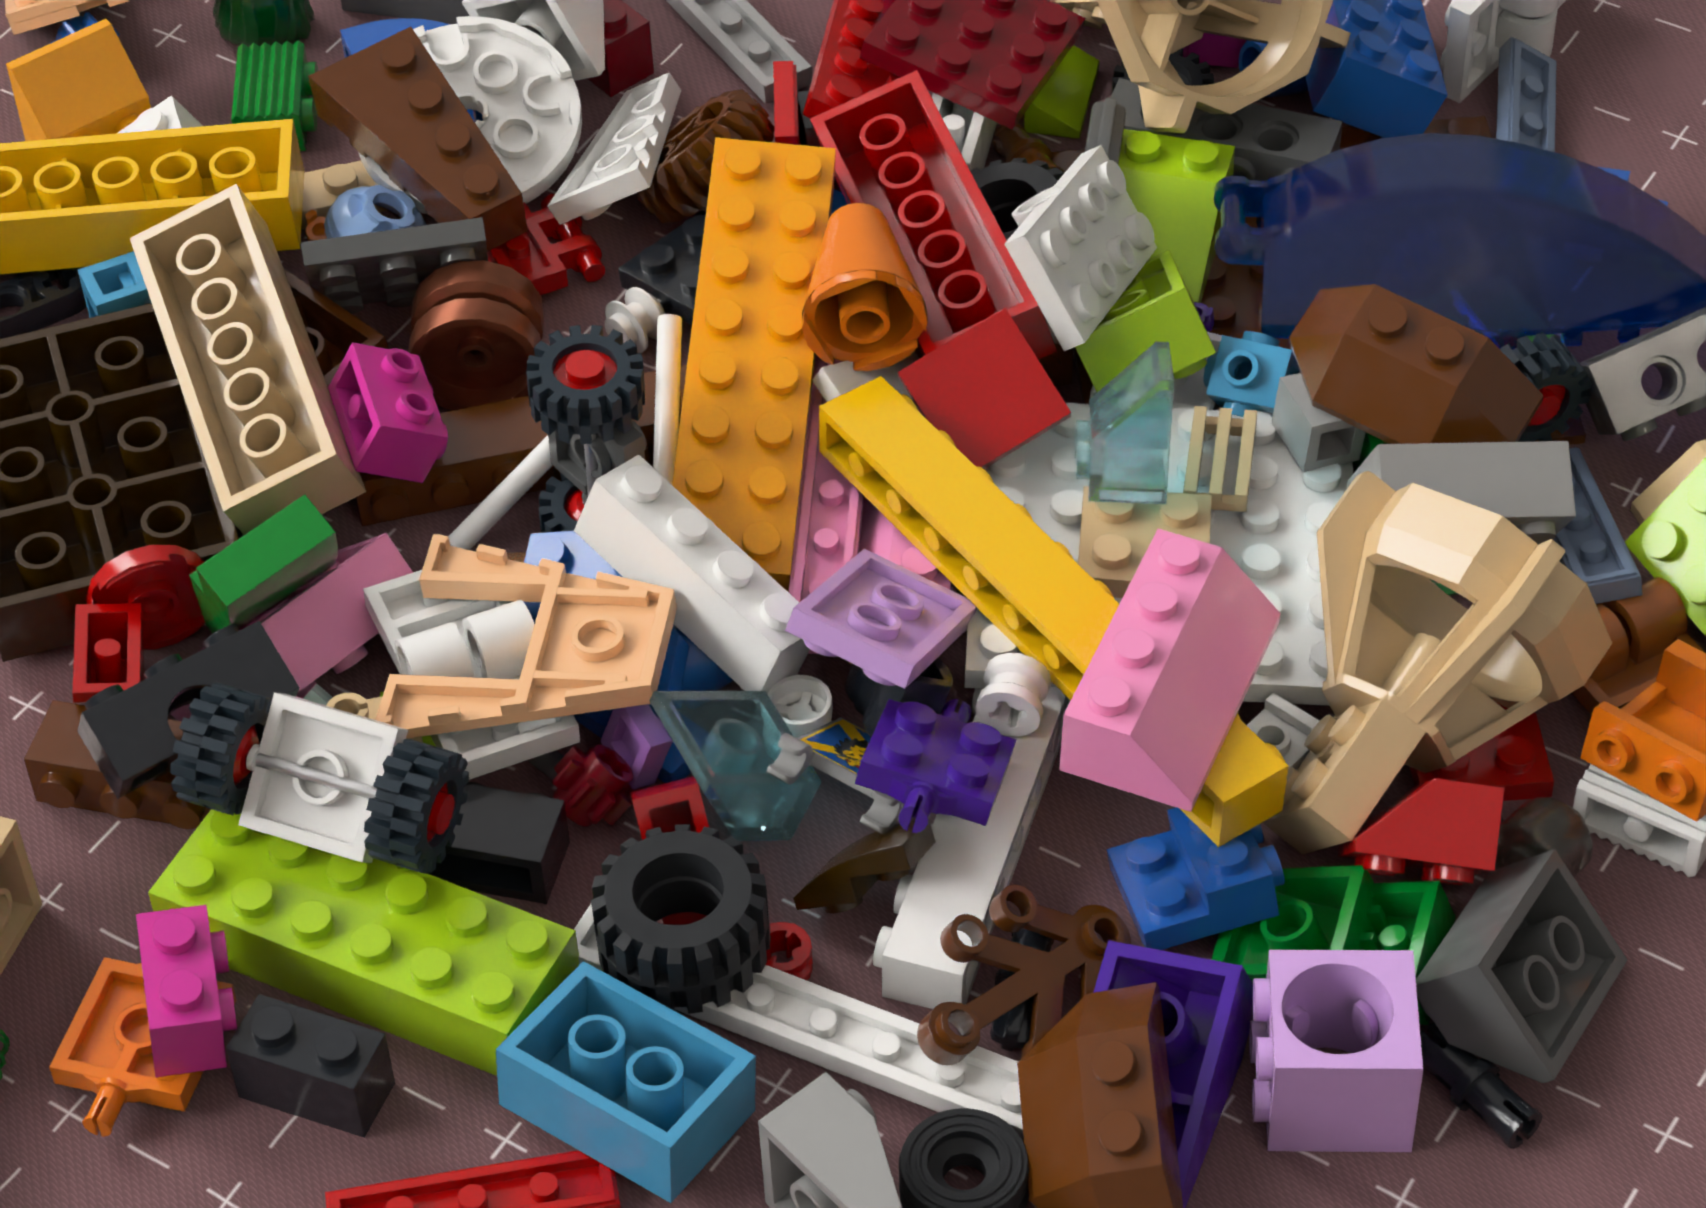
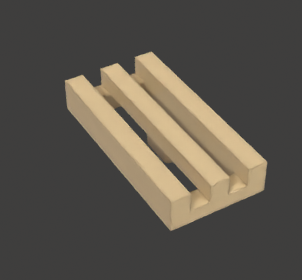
(1223, 427)

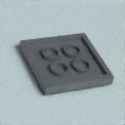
(389, 262)

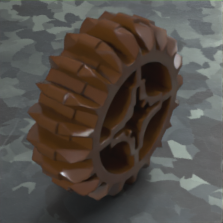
(686, 159)

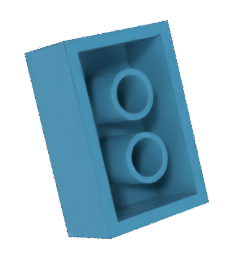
(626, 1081)

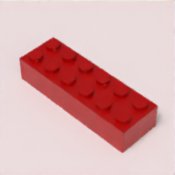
(907, 165)

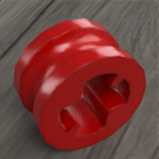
(796, 943)

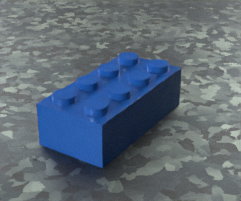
(1387, 72)

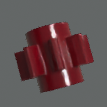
(593, 785)

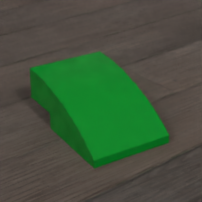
(264, 565)
(1343, 912)

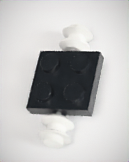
(658, 283)

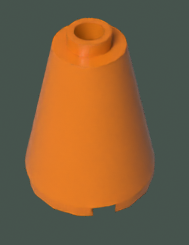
(862, 294)

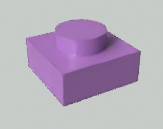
(639, 740)

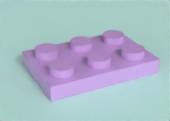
(881, 619)

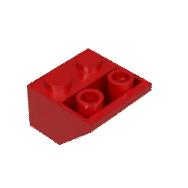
(1435, 827)

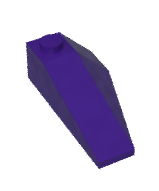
(1205, 1030)

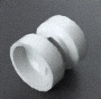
(802, 703)

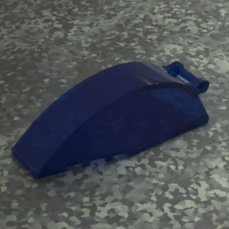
(1468, 230)

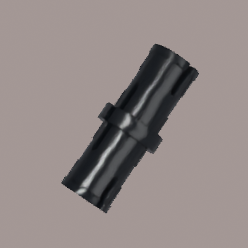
(1477, 1087)

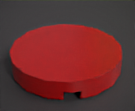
(161, 583)

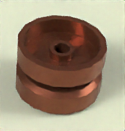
(476, 332)

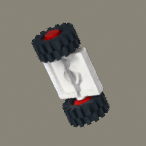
(320, 777)

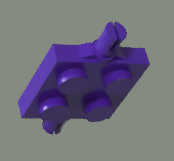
(935, 762)

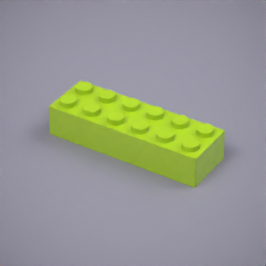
(371, 938)

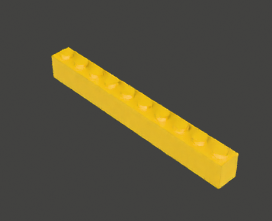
(1015, 573)

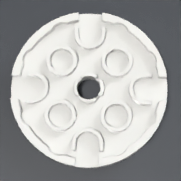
(519, 89)

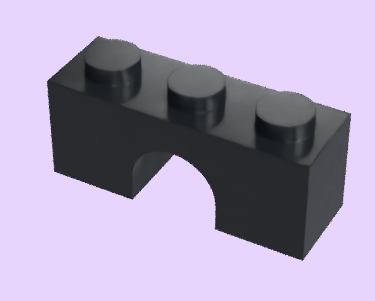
(131, 728)

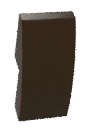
(861, 864)

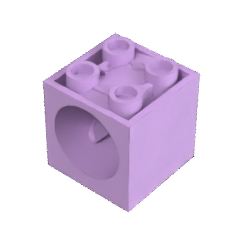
(1345, 1003)

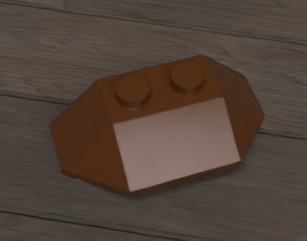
(1408, 371)
(1101, 1106)

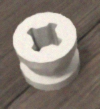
(1013, 694)

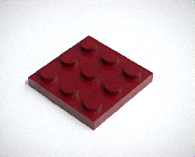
(976, 51)

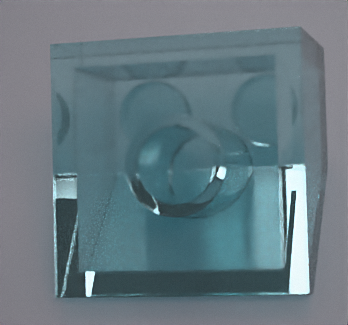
(1128, 433)
(728, 747)

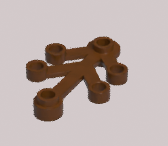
(1036, 971)

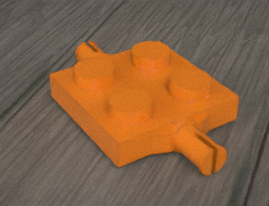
(112, 1050)

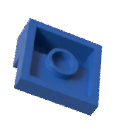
(1189, 887)

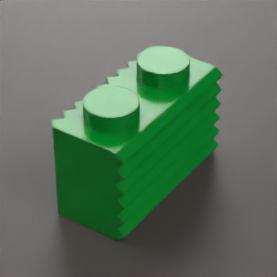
(275, 86)

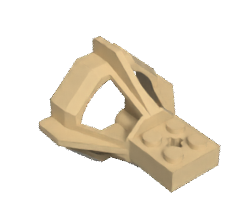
(1154, 29)
(1414, 667)

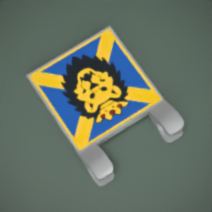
(837, 752)

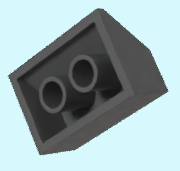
(1522, 969)

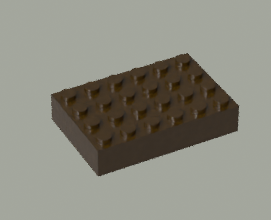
(92, 468)

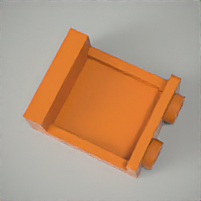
(1659, 734)

